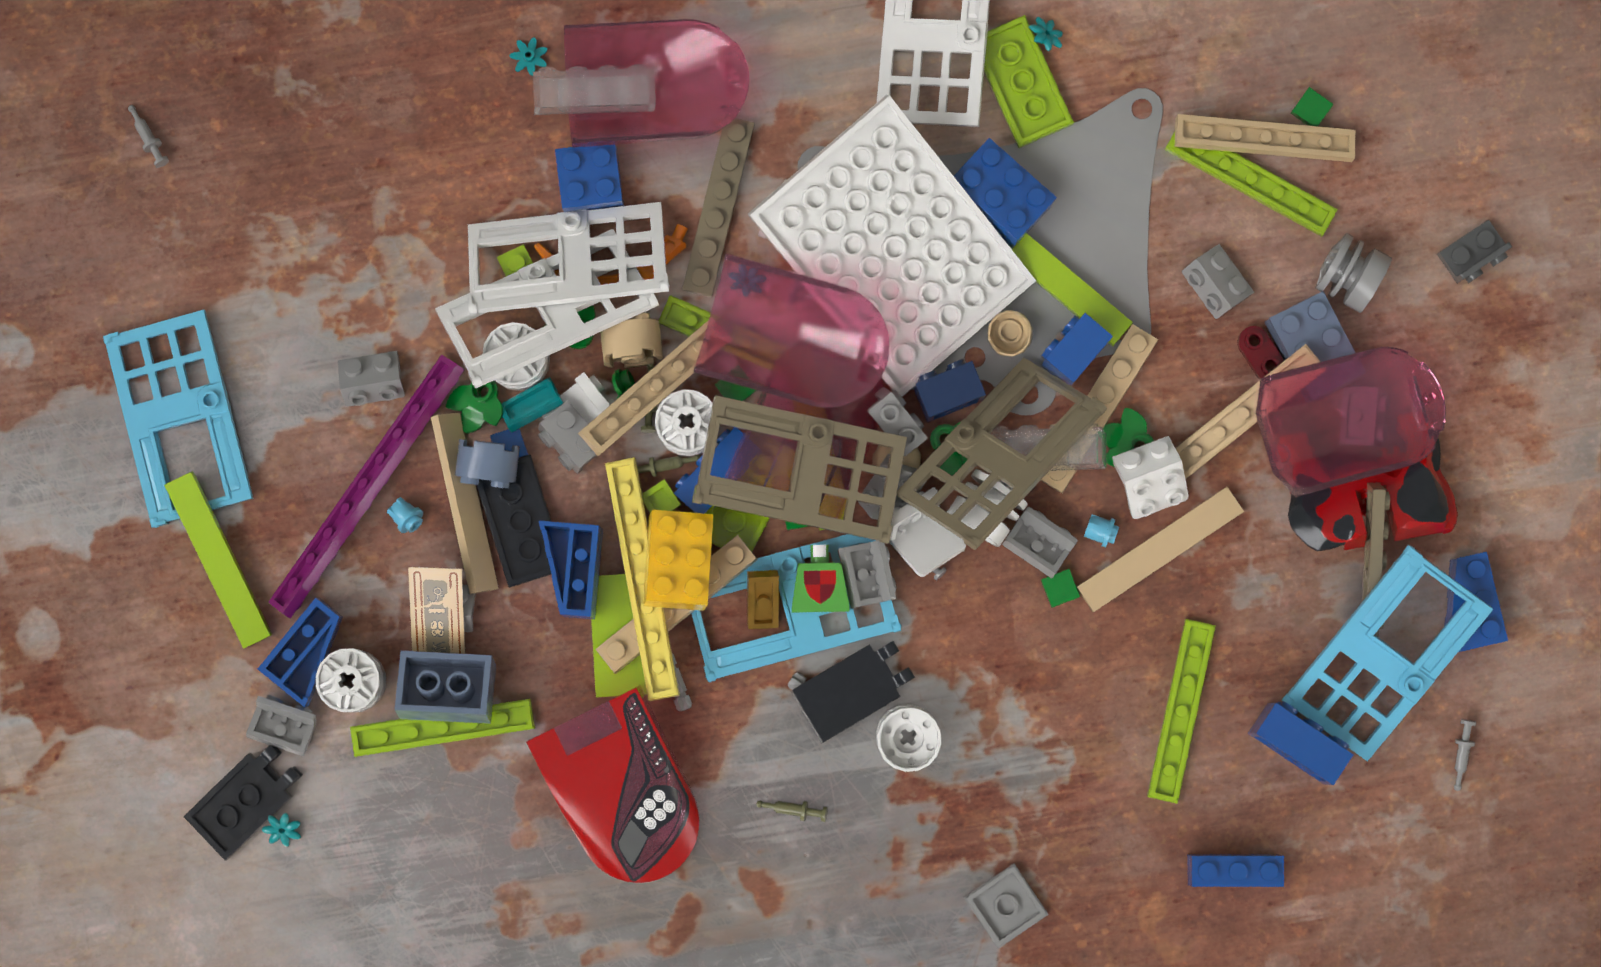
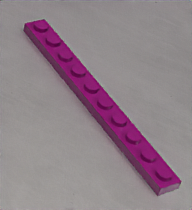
(366, 486)

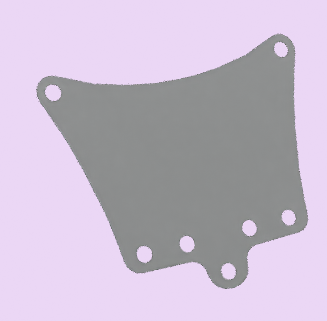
(1094, 227)

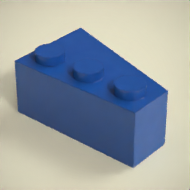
(574, 565)
(1476, 576)
(302, 649)

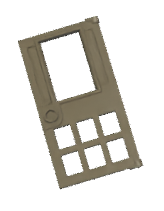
(1003, 462)
(808, 471)

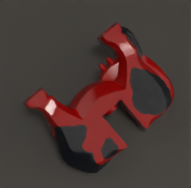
(1418, 507)

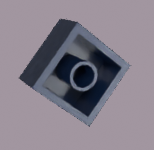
(949, 390)

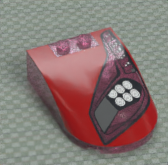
(621, 788)

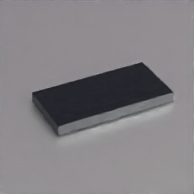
(514, 524)

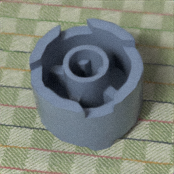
(487, 462)

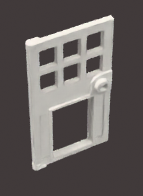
(937, 36)
(575, 259)
(561, 320)

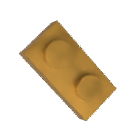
(763, 599)

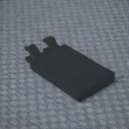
(850, 691)
(242, 802)

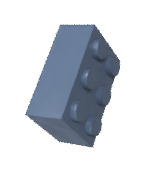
(1312, 324)
(445, 687)

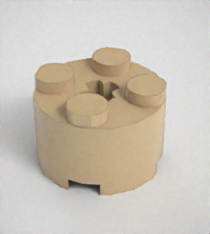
(632, 342)

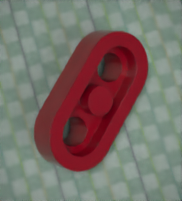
(1258, 355)

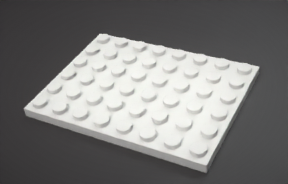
(902, 233)

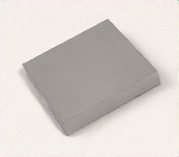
(1006, 905)

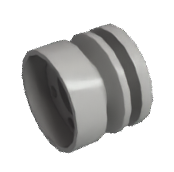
(1353, 272)

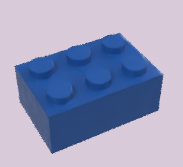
(1004, 191)
(1301, 742)

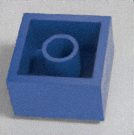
(589, 178)
(1077, 349)

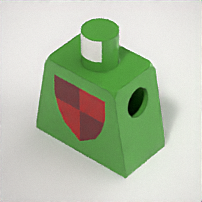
(820, 584)

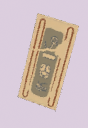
(436, 610)

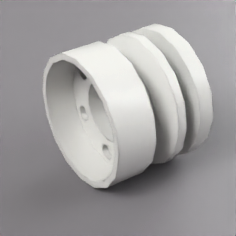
(526, 376)
(685, 403)
(978, 514)
(368, 680)
(907, 755)

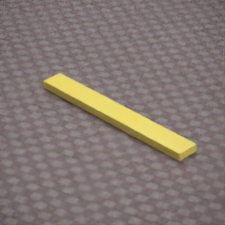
(648, 621)

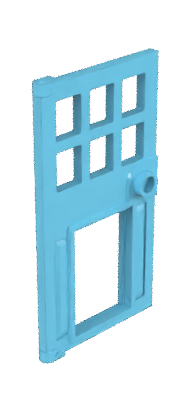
(175, 410)
(805, 628)
(1371, 653)

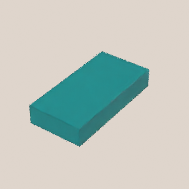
(531, 404)

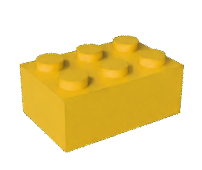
(678, 560)

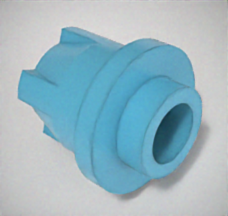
(405, 515)
(1101, 530)

